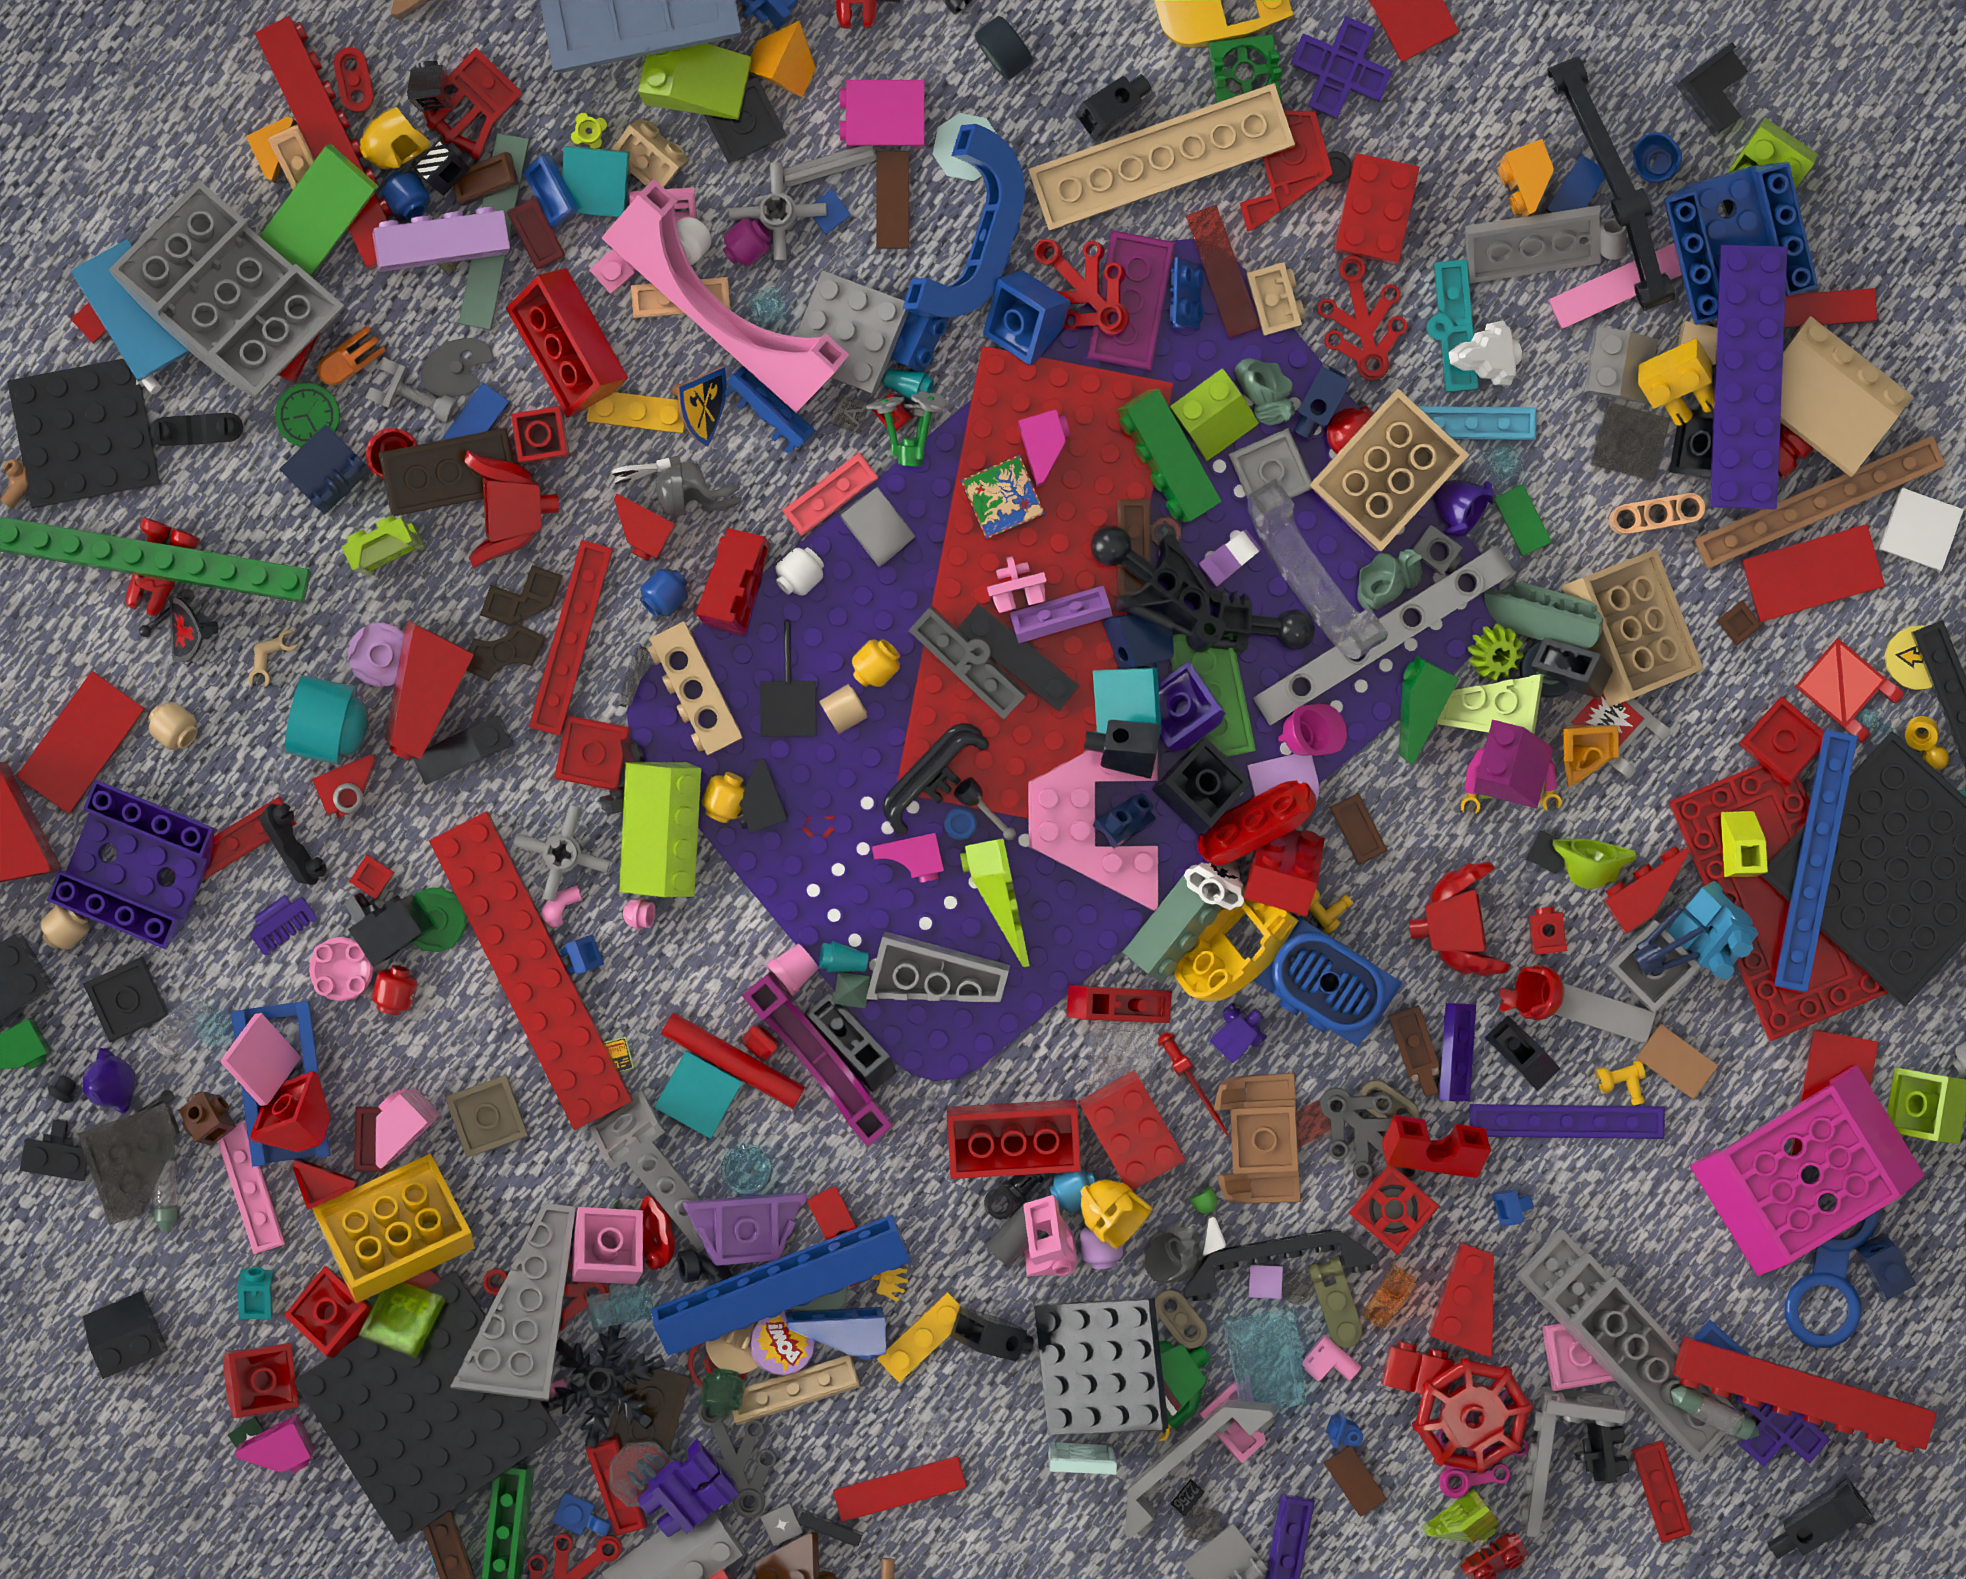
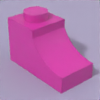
(918, 854)

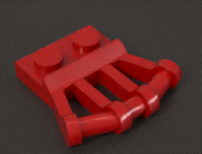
(487, 90)

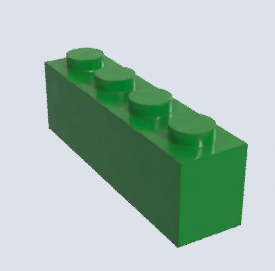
(1168, 455)
(508, 1524)

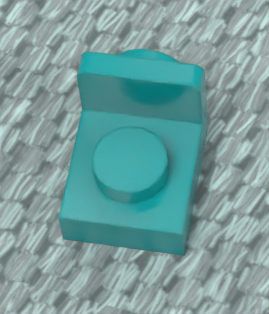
(255, 1293)

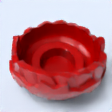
(386, 440)

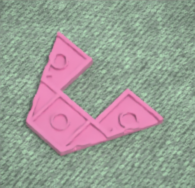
(1063, 829)

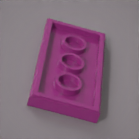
(1142, 293)

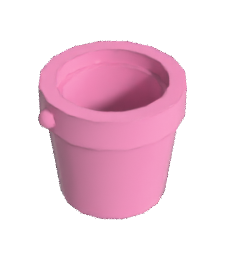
(793, 969)

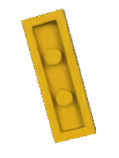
(637, 412)
(921, 1338)

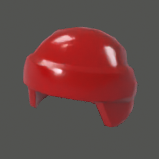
(1346, 425)
(1536, 993)

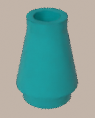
(908, 382)
(841, 958)

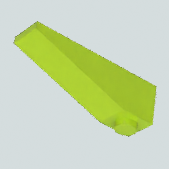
(992, 877)
(1463, 1520)

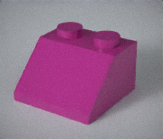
(1043, 441)
(279, 1447)

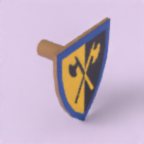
(702, 403)

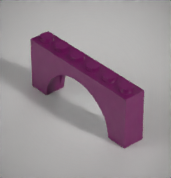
(819, 1057)

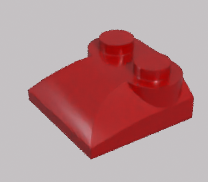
(328, 1313)
(260, 1380)

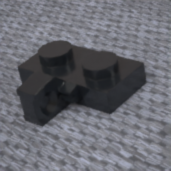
(54, 1154)

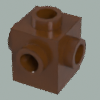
(206, 1117)

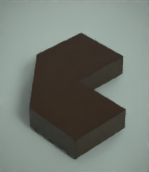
(536, 597)

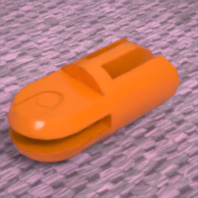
(340, 364)

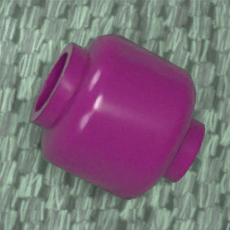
(747, 242)

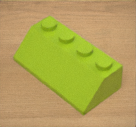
(660, 829)

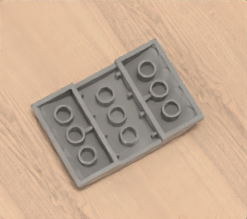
(224, 291)

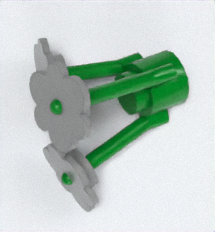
(911, 449)

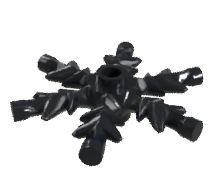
(593, 1384)

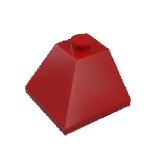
(294, 1116)

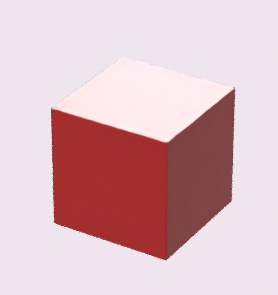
(540, 435)

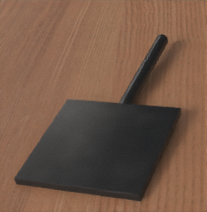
(788, 705)

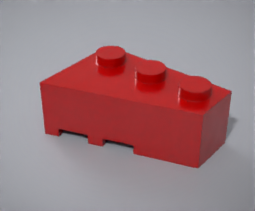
(733, 582)
(1466, 1301)

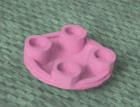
(340, 969)

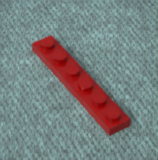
(571, 637)

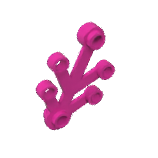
(1473, 1478)

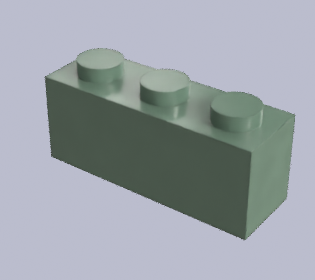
(1171, 931)

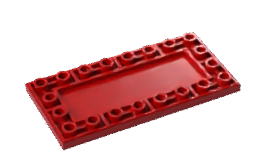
(1781, 812)

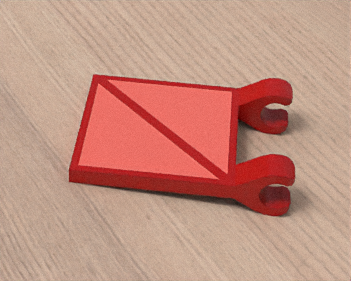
(1843, 685)

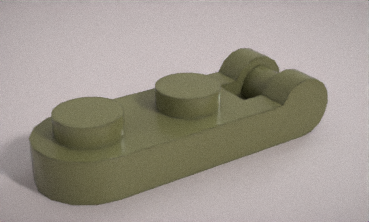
(1336, 1303)

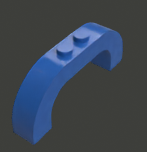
(994, 234)

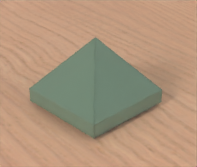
(851, 989)

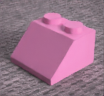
(608, 1246)

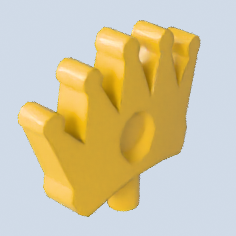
(888, 1282)

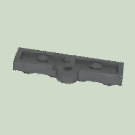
(968, 661)

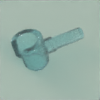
(1870, 720)

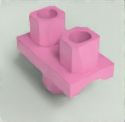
(1031, 584)

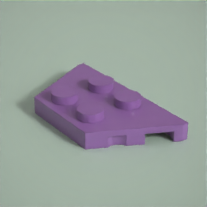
(746, 1226)

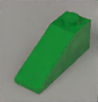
(1422, 701)
(23, 1046)

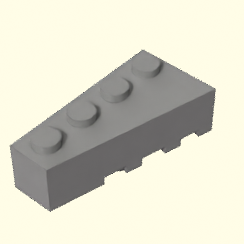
(933, 973)

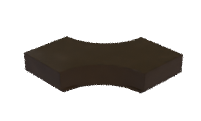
(518, 646)

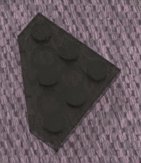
(129, 1159)

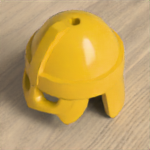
(1113, 1211)

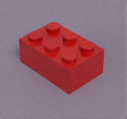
(1376, 209)
(1286, 872)
(1131, 1130)

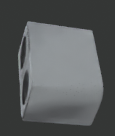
(877, 526)

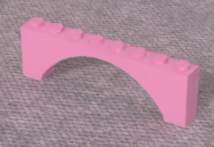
(785, 364)

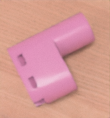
(1326, 1355)

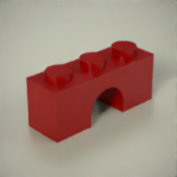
(1457, 1154)

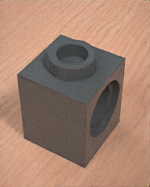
(1427, 539)

